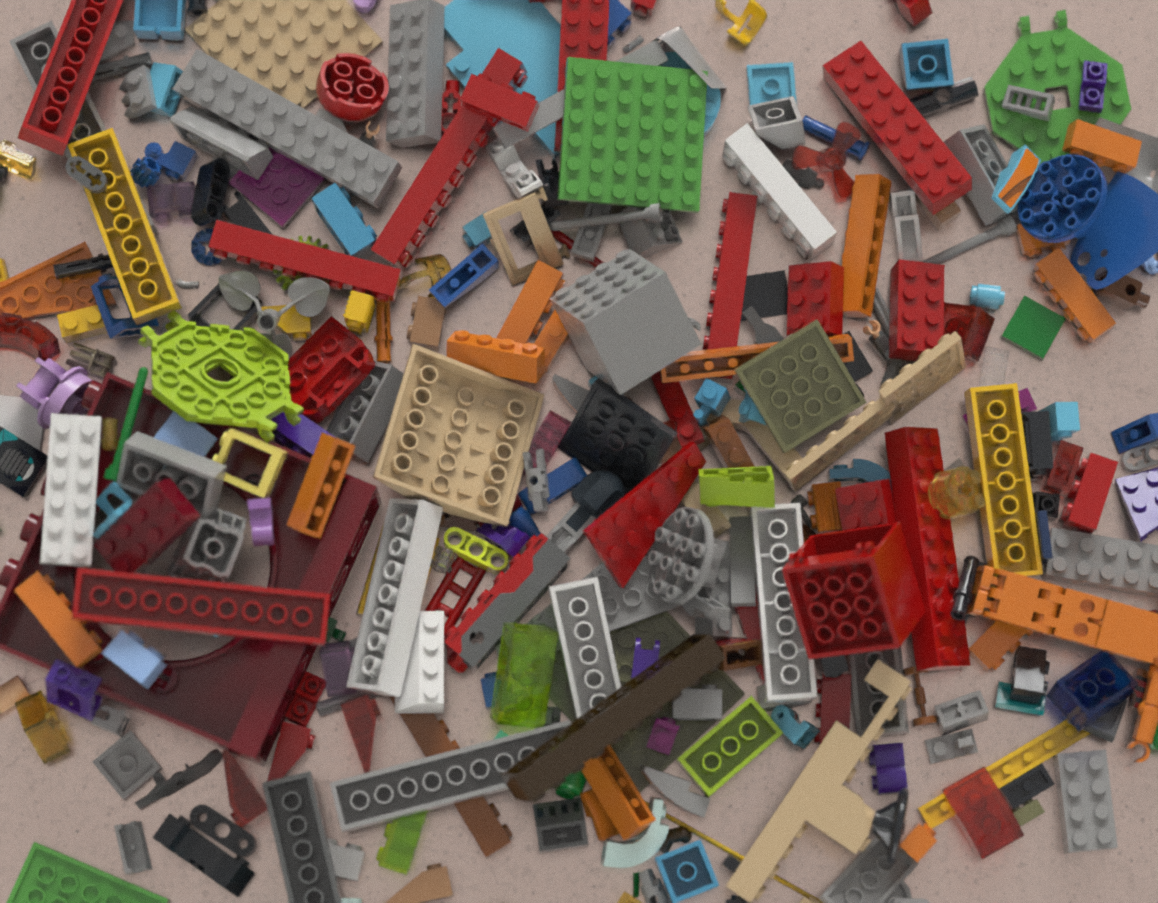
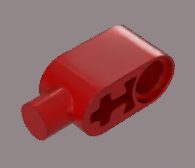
(451, 93)

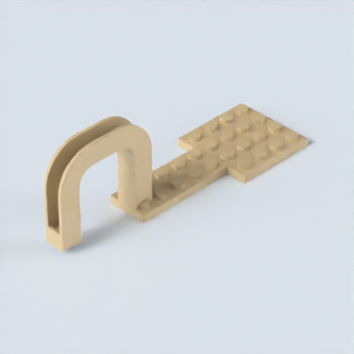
(896, 400)

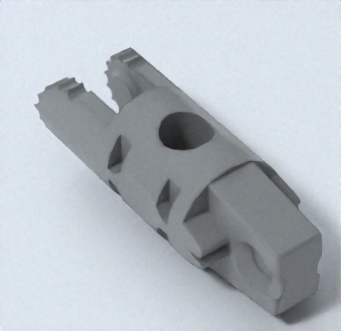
(538, 491)
(652, 887)

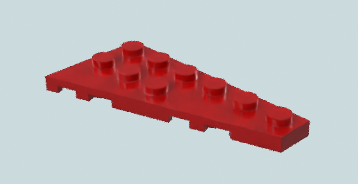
(629, 526)

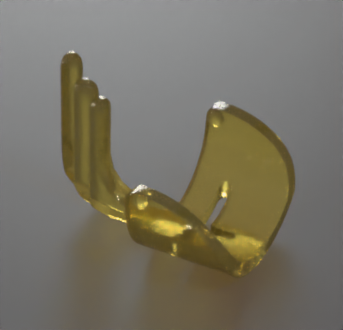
(440, 263)

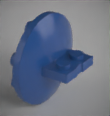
(1063, 199)

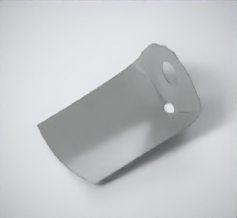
(684, 47)
(1147, 156)

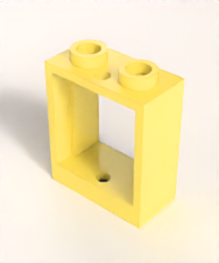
(271, 471)

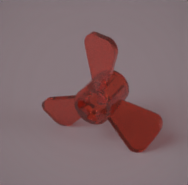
(844, 138)

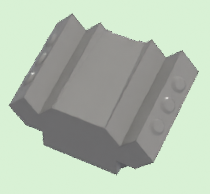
(209, 548)

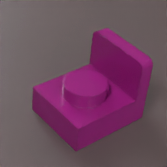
(663, 735)

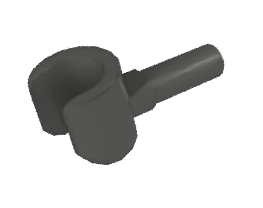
(800, 499)

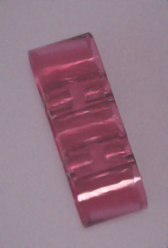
(548, 436)

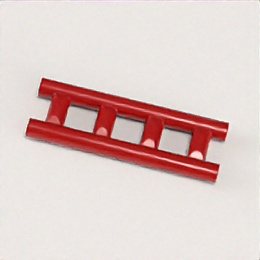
(465, 593)

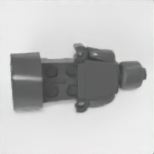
(806, 176)

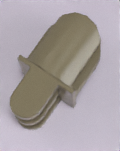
(92, 361)

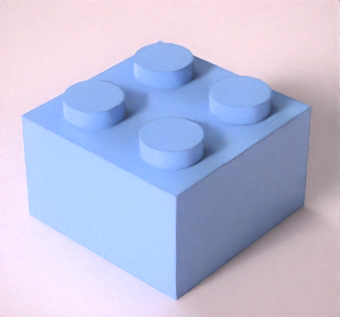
(137, 661)

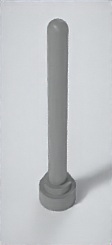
(650, 213)
(1005, 226)

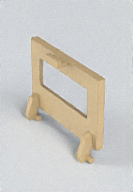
(537, 228)

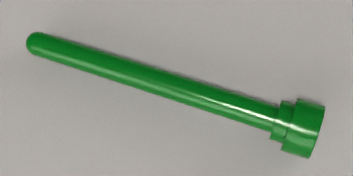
(112, 472)

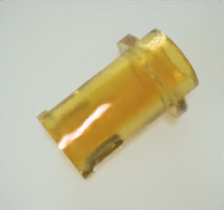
(109, 434)

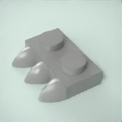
(140, 92)

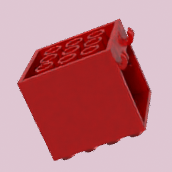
(854, 591)

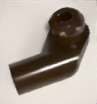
(675, 835)

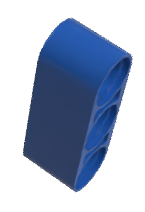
(560, 482)

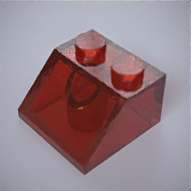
(971, 325)

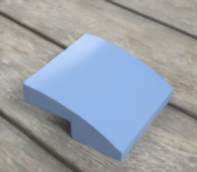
(186, 435)

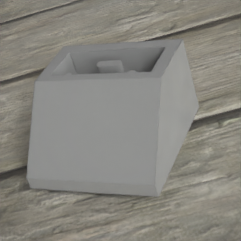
(648, 237)

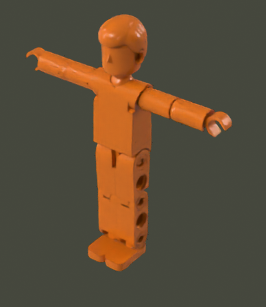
(1076, 619)

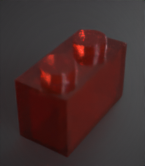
(1065, 463)

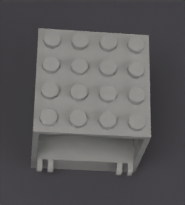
(626, 320)

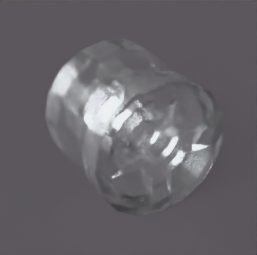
(443, 560)

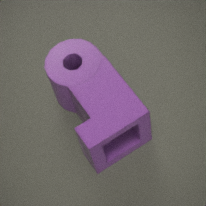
(261, 521)

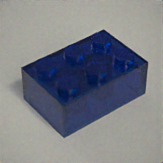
(1092, 689)

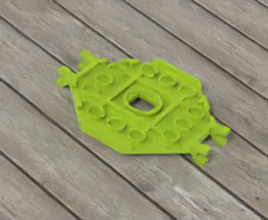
(191, 351)

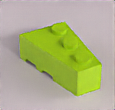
(737, 486)

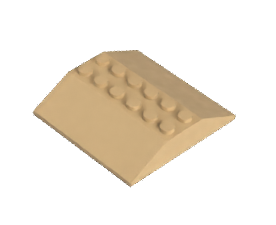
(458, 437)

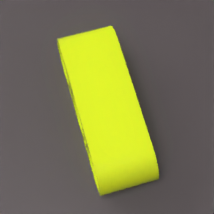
(468, 541)

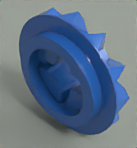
(199, 250)

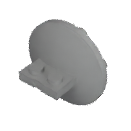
(684, 556)

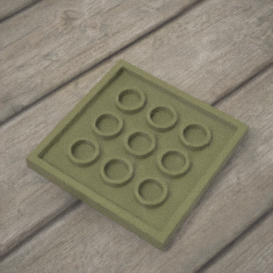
(800, 386)

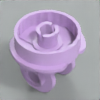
(64, 399)

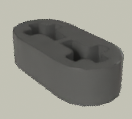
(83, 179)

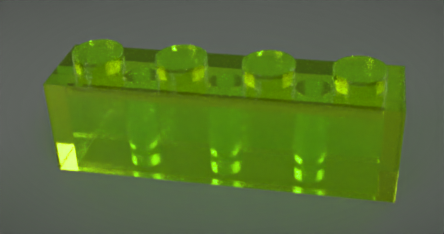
(401, 843)

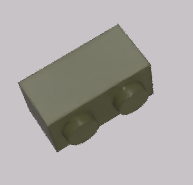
(1028, 812)

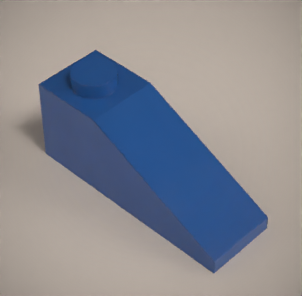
(465, 276)

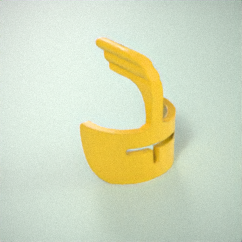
(758, 18)

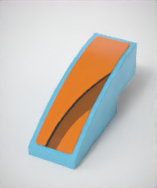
(1015, 178)

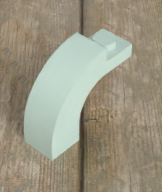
(641, 848)

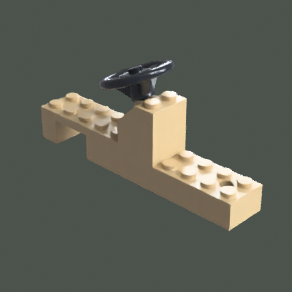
(826, 802)

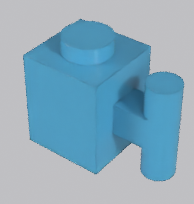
(710, 399)

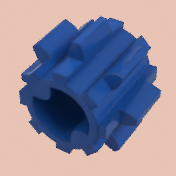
(145, 172)

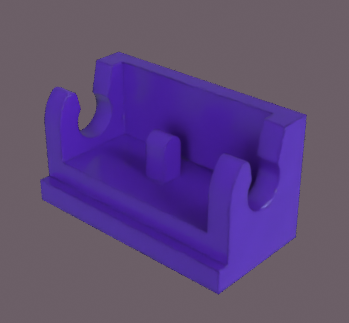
(505, 538)

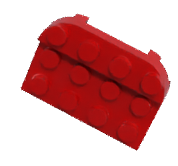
(327, 369)

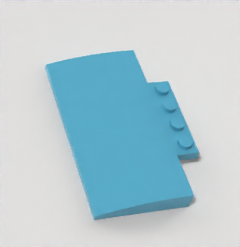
(518, 29)

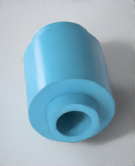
(987, 296)

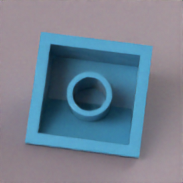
(926, 64)

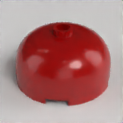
(351, 87)

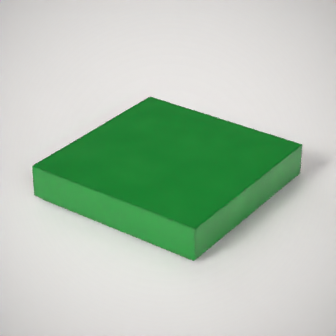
(1033, 327)

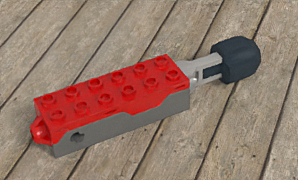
(529, 574)

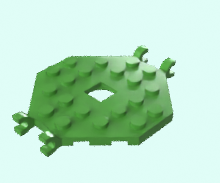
(1049, 62)

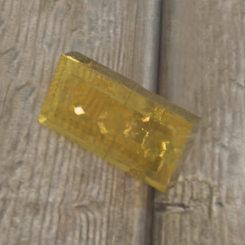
(17, 161)

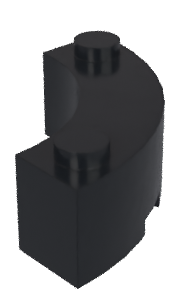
(203, 854)

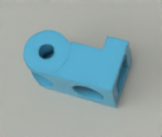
(788, 721)

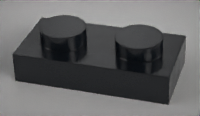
(1027, 786)

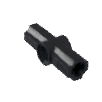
(958, 93)

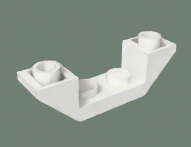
(513, 170)

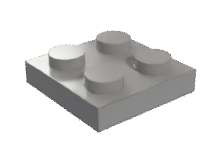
(127, 765)

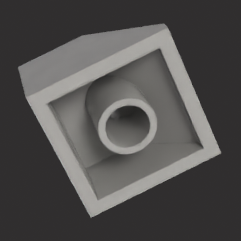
(778, 122)

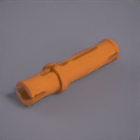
(383, 332)

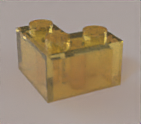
(42, 727)

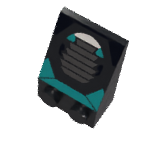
(19, 463)

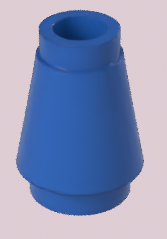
(524, 522)

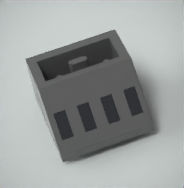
(560, 825)

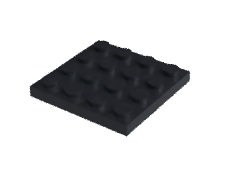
(616, 436)

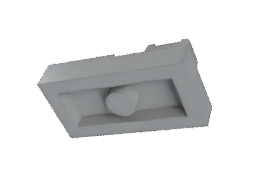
(951, 746)

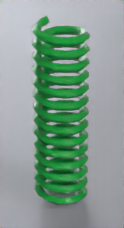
(636, 885)

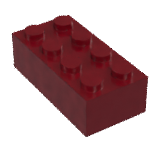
(147, 528)

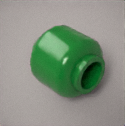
(572, 786)

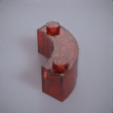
(27, 337)

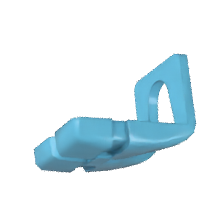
(113, 514)

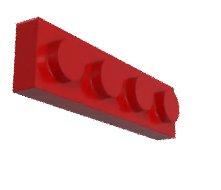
(678, 410)

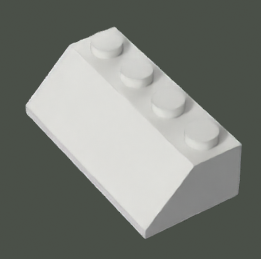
(425, 669)

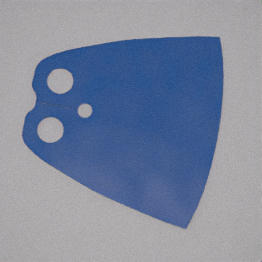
(1123, 228)

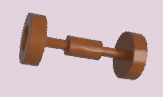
(920, 698)

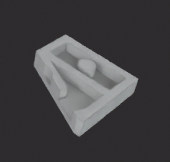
(120, 39)

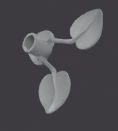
(307, 293)

